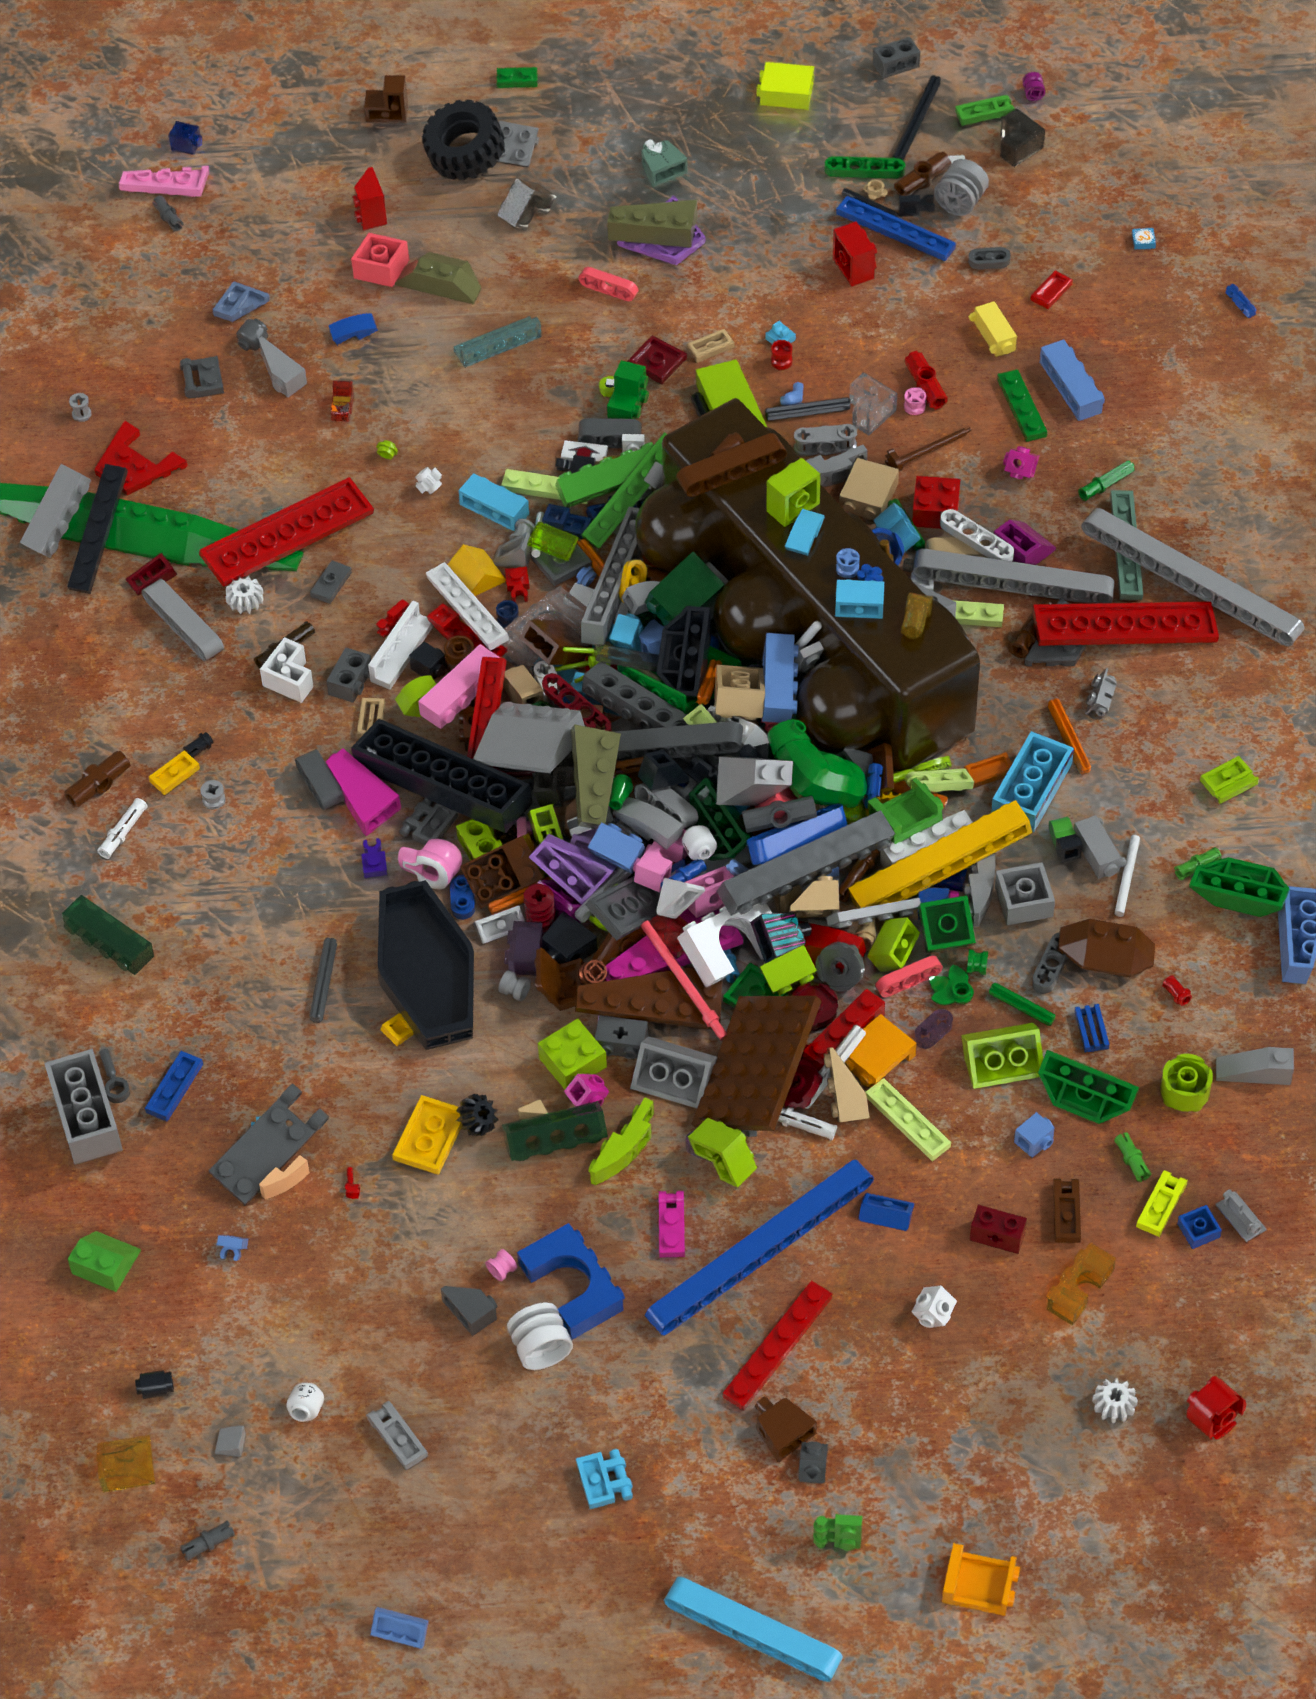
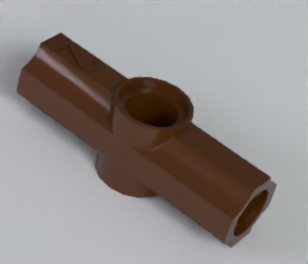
(922, 174)
(97, 779)

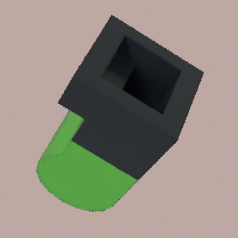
(1065, 839)

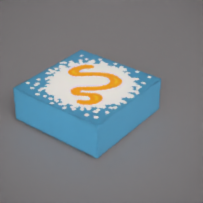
(1143, 238)

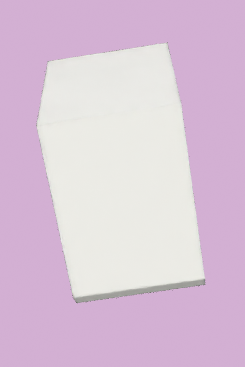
(677, 897)

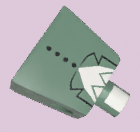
(662, 162)

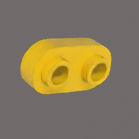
(628, 578)

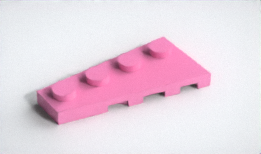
(183, 182)

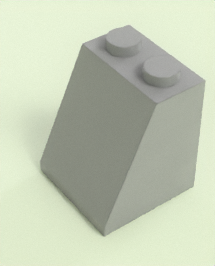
(751, 780)

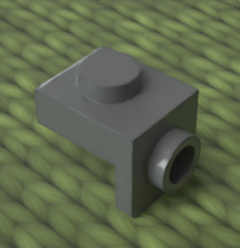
(813, 1462)

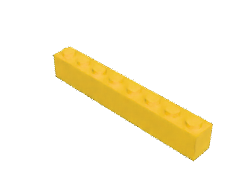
(943, 857)

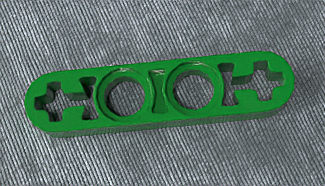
(865, 170)

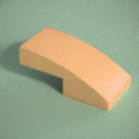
(279, 1182)

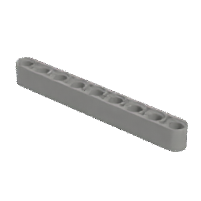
(1013, 577)

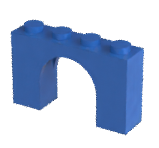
(567, 1249)

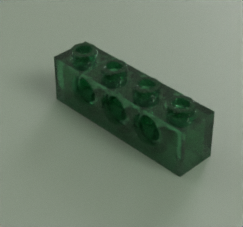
(543, 1125)

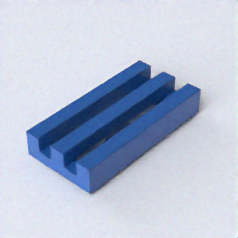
(1104, 1038)

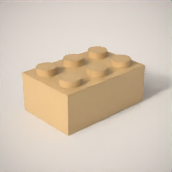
(739, 692)

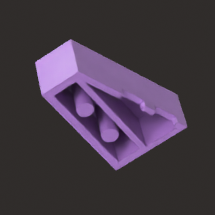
(571, 867)

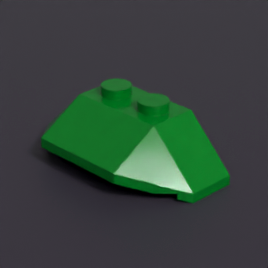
(1240, 886)
(1085, 1088)

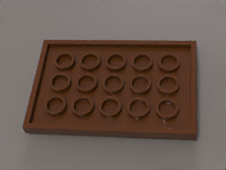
(757, 1061)

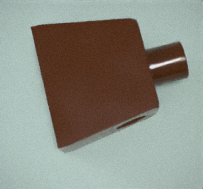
(783, 1426)

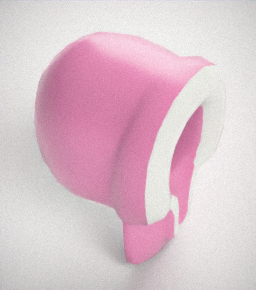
(440, 856)

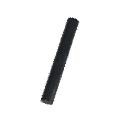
(847, 192)

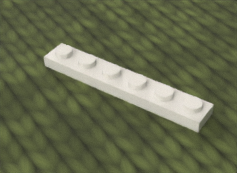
(467, 606)

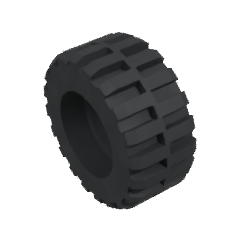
(457, 120)

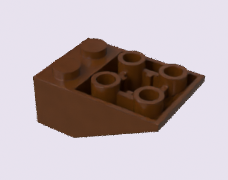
(503, 871)

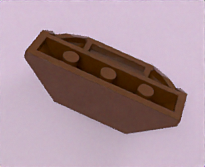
(1107, 947)

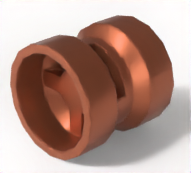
(587, 974)

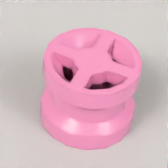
(915, 401)
(501, 1265)

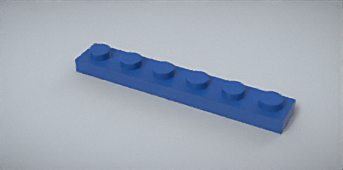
(896, 228)

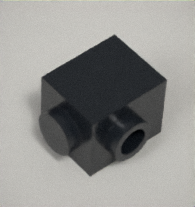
(427, 661)

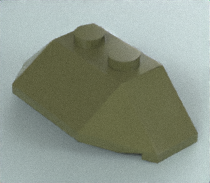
(441, 277)

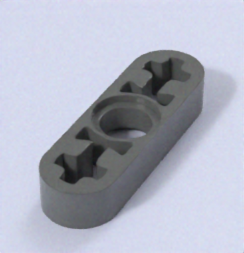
(1053, 972)

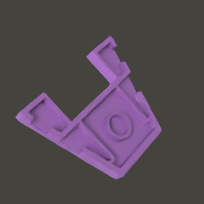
(666, 253)

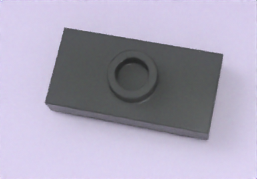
(331, 582)

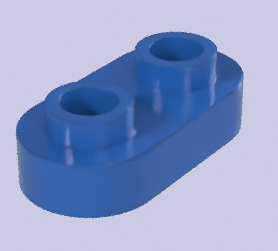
(461, 895)

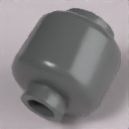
(249, 334)

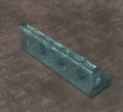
(498, 341)

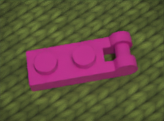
(671, 1225)

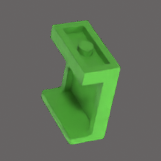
(910, 811)

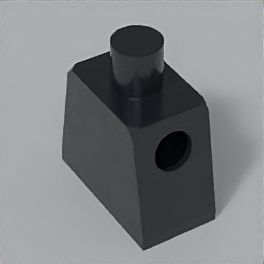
(568, 940)

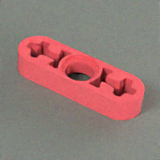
(621, 287)
(908, 976)

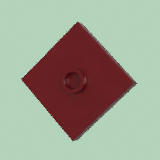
(659, 358)

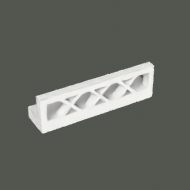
(397, 647)

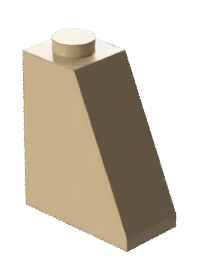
(522, 686)

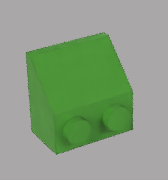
(102, 1260)

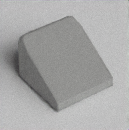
(231, 1441)

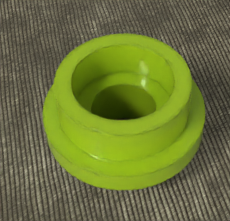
(386, 449)

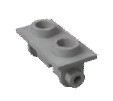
(1102, 686)
(1240, 1216)

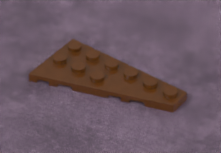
(650, 998)

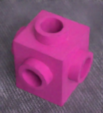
(1028, 462)
(586, 1089)

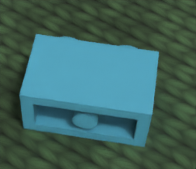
(859, 599)

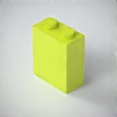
(786, 85)

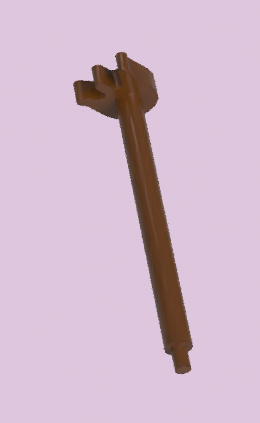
(897, 462)

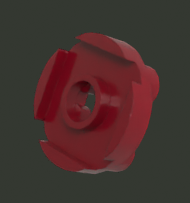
(829, 1003)
(809, 1082)

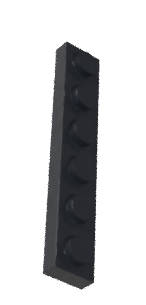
(97, 528)

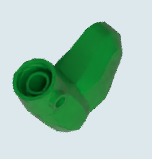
(816, 772)

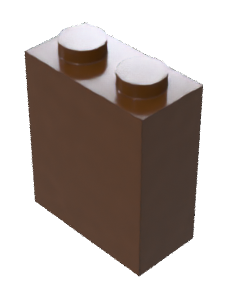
(549, 638)

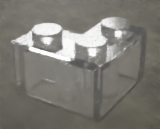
(872, 403)

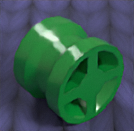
(977, 962)

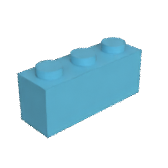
(493, 501)

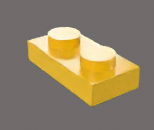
(174, 772)

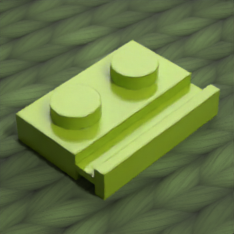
(1229, 779)

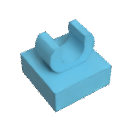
(780, 332)

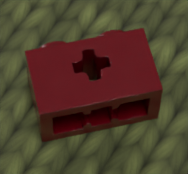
(998, 1229)

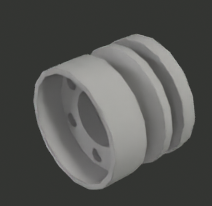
(961, 187)

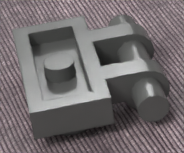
(435, 824)

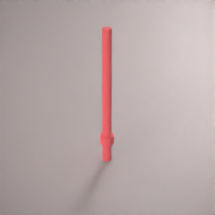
(709, 1016)

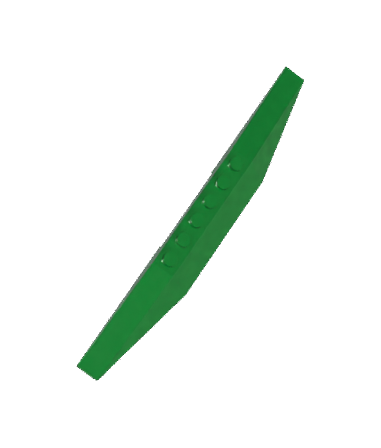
(136, 527)

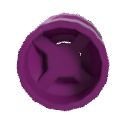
(1033, 86)

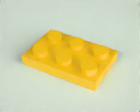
(428, 1135)

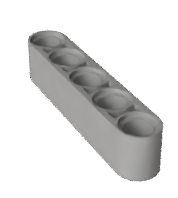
(182, 619)

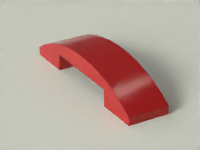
(448, 625)

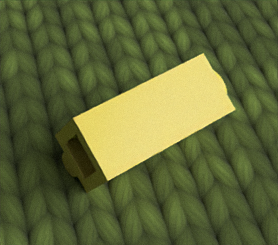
(994, 329)

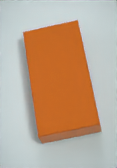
(989, 769)

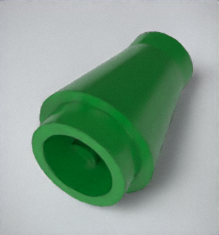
(621, 789)

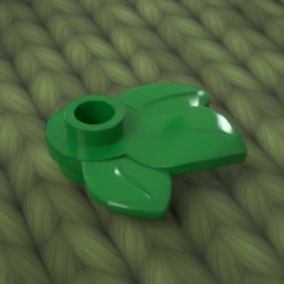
(949, 987)

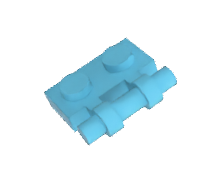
(596, 1481)

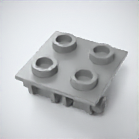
(518, 143)

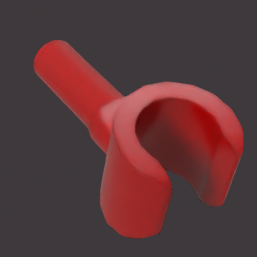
(352, 1189)

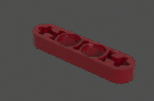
(579, 703)

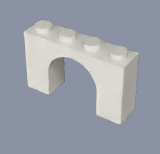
(703, 944)

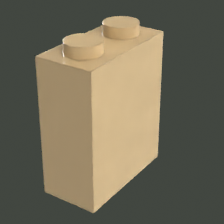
(868, 488)

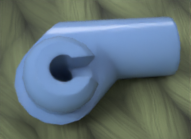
(793, 397)

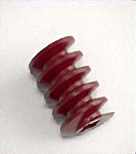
(539, 905)

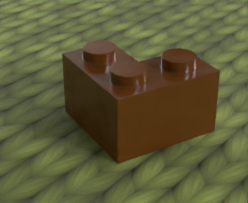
(389, 103)

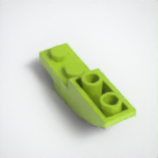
(623, 1148)

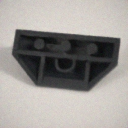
(685, 650)

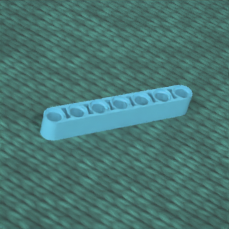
(753, 1629)

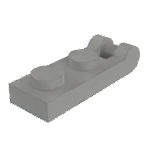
(397, 1435)

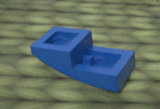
(358, 325)

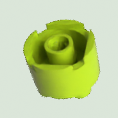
(1186, 1083)

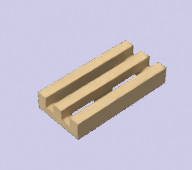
(712, 348)
(373, 701)

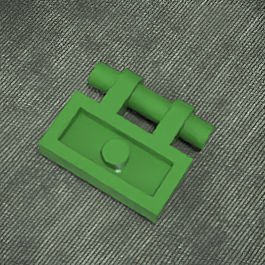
(843, 1531)

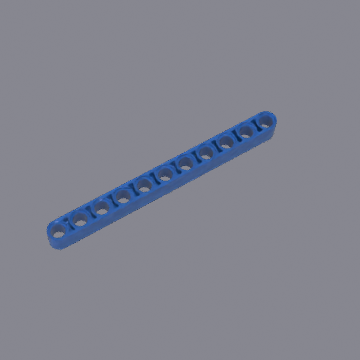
(758, 1247)

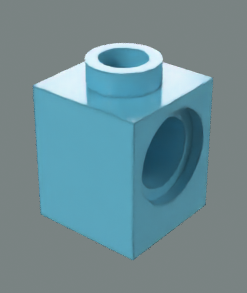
(626, 631)

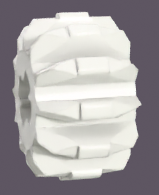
(244, 595)
(1122, 1403)

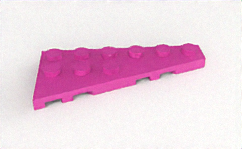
(645, 959)

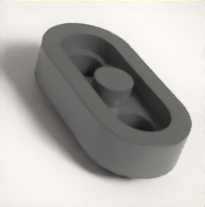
(989, 258)

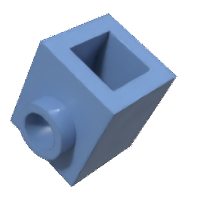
(1034, 1135)

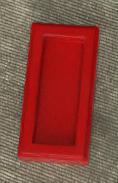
(1051, 289)

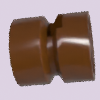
(456, 650)

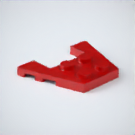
(140, 469)

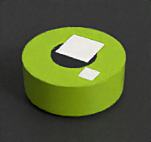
(606, 386)

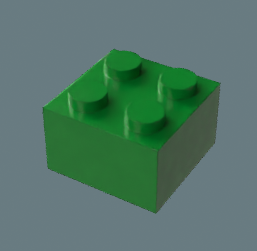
(946, 924)

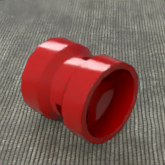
(781, 354)

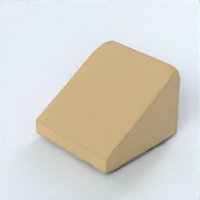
(531, 1110)

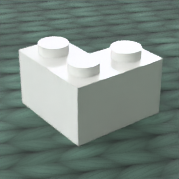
(285, 671)

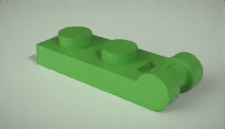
(984, 110)

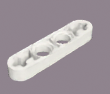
(973, 540)

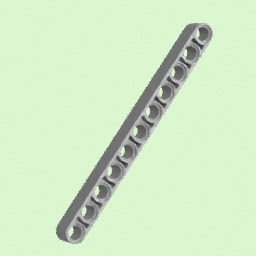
(1193, 577)

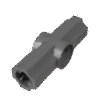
(764, 818)

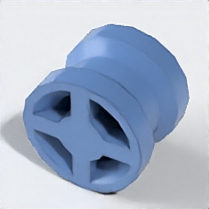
(843, 559)

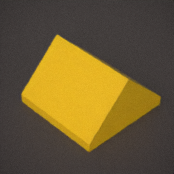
(476, 569)

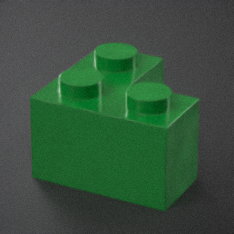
(629, 391)

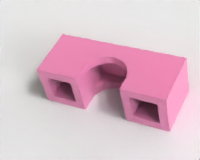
(657, 863)

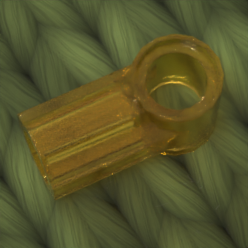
(917, 610)

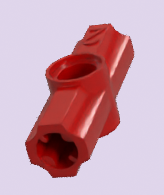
(926, 379)

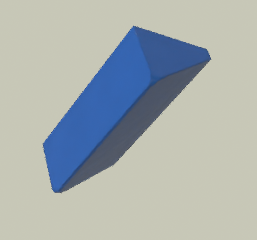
(886, 1211)

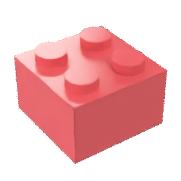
(380, 259)

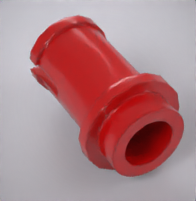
(1181, 995)

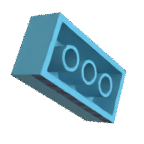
(1035, 776)

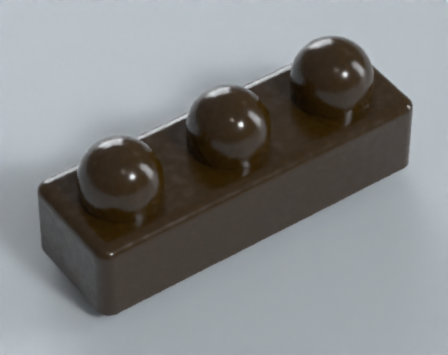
(870, 676)

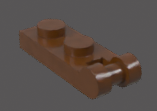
(1067, 1211)

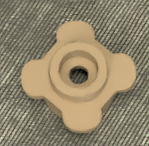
(875, 189)

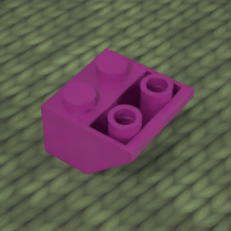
(1027, 543)

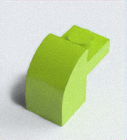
(412, 693)

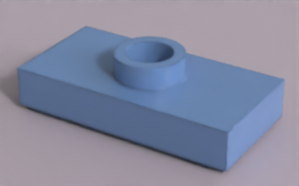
(399, 1627)

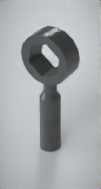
(114, 1081)

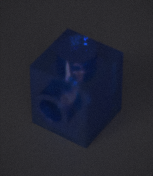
(185, 137)

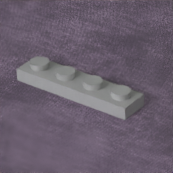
(865, 915)

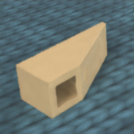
(848, 1094)

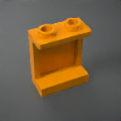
(880, 1051)
(980, 1582)

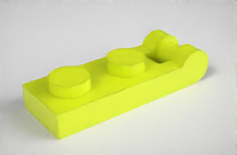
(1161, 1203)

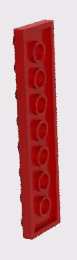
(286, 531)
(1125, 623)

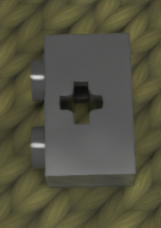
(621, 1036)

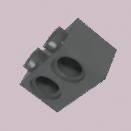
(896, 57)
(349, 675)

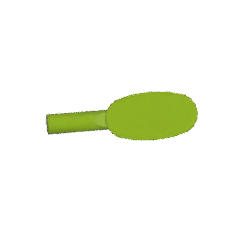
(936, 764)

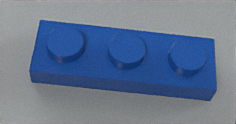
(174, 1086)

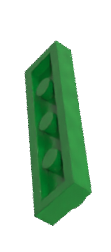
(1022, 405)

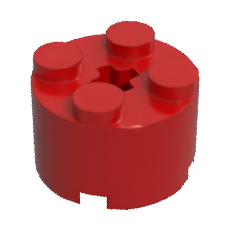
(1215, 1408)

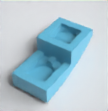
(804, 531)

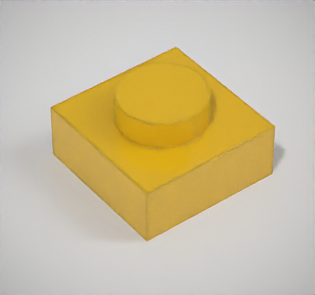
(397, 1029)

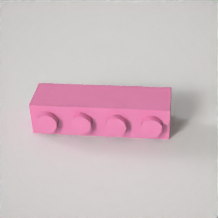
(454, 690)

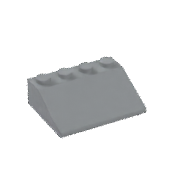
(528, 737)

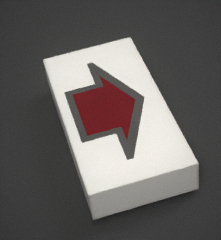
(583, 449)

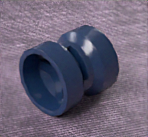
(506, 612)

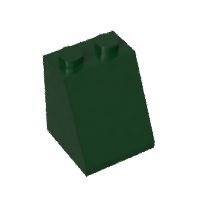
(686, 585)

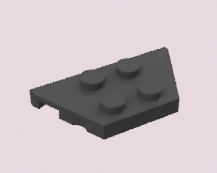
(1055, 654)

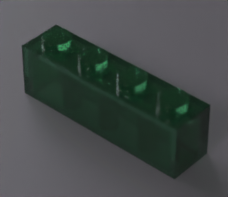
(107, 935)

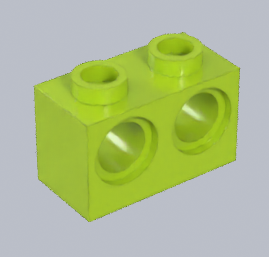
(476, 838)

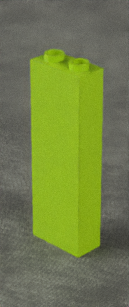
(723, 383)

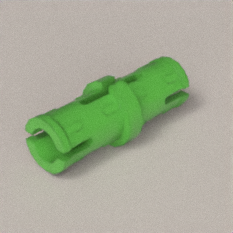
(1188, 868)
(1132, 1157)

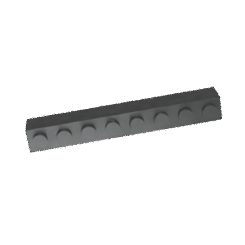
(805, 863)

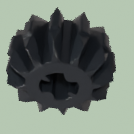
(477, 1115)

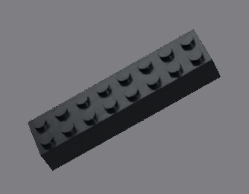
(443, 775)

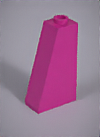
(364, 793)

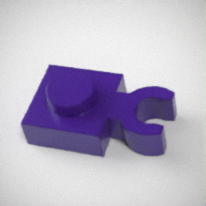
(374, 860)

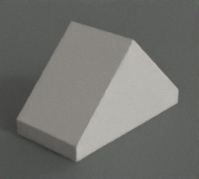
(514, 552)

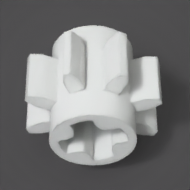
(428, 480)

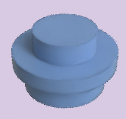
(586, 576)

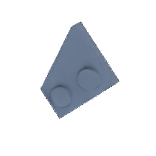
(239, 301)

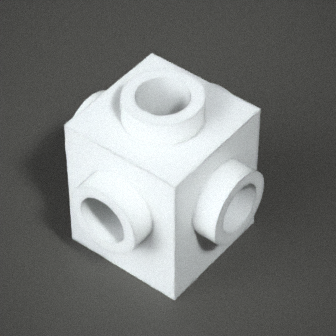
(934, 1306)

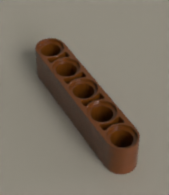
(731, 465)

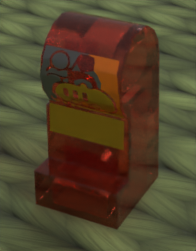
(342, 401)

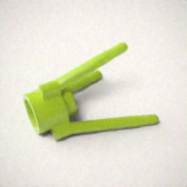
(591, 660)

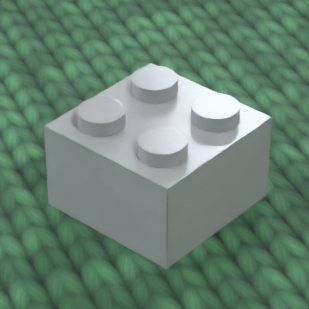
(1024, 893)

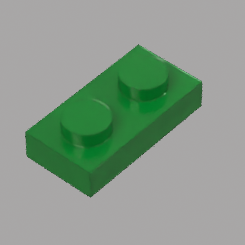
(517, 77)

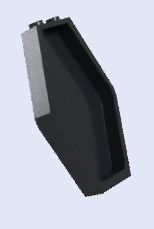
(425, 964)

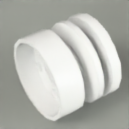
(539, 1336)

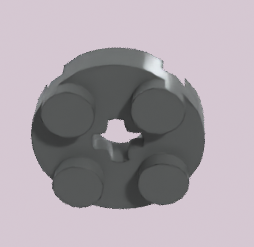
(849, 957)

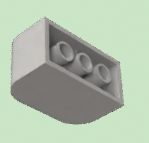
(83, 1106)

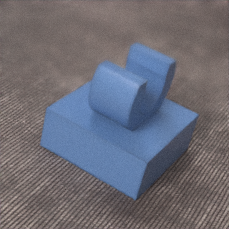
(232, 1243)

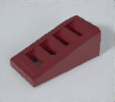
(147, 570)

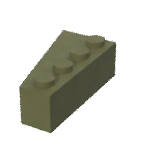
(654, 223)
(594, 769)

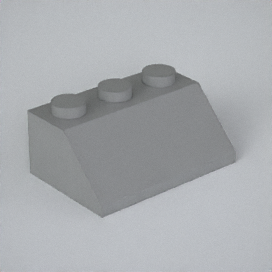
(672, 1071)

